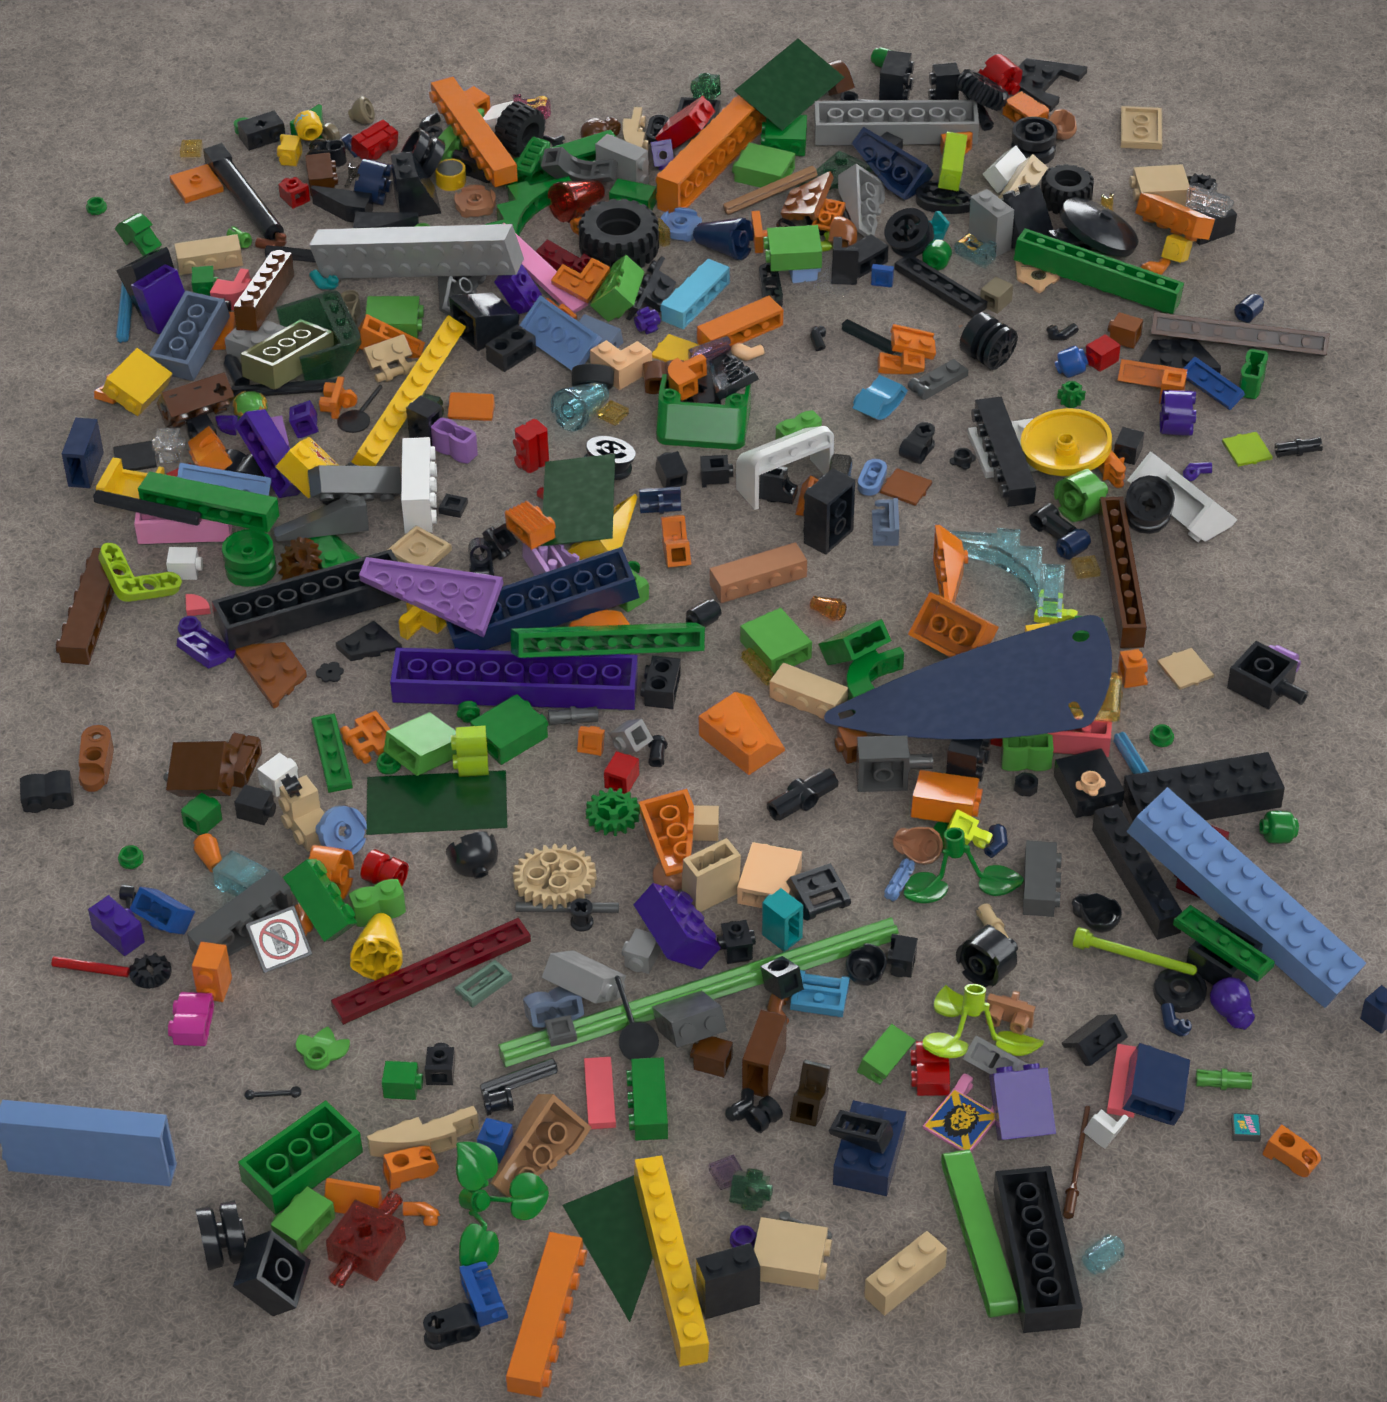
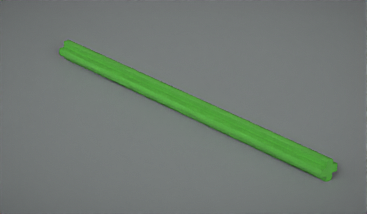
(714, 986)

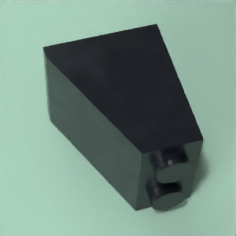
(413, 187)
(141, 267)
(483, 316)

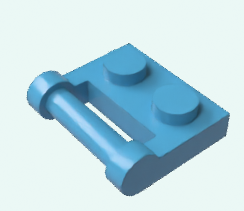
(821, 999)

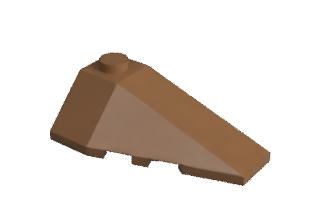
(541, 1139)

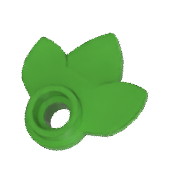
(321, 1046)

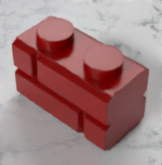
(375, 140)
(531, 446)

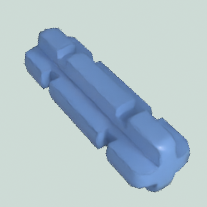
(899, 879)

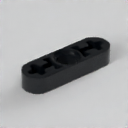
(774, 280)

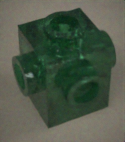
(706, 85)
(743, 1195)

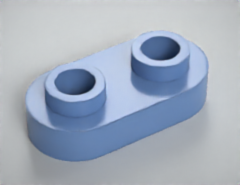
(872, 477)

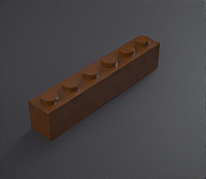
(264, 291)
(86, 613)

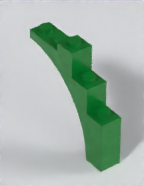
(524, 203)

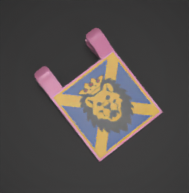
(960, 1118)

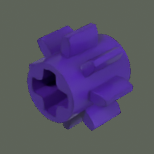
(647, 320)

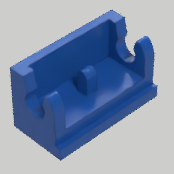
(482, 1293)

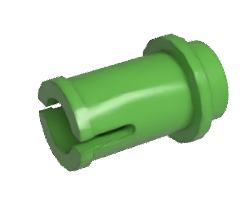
(244, 238)

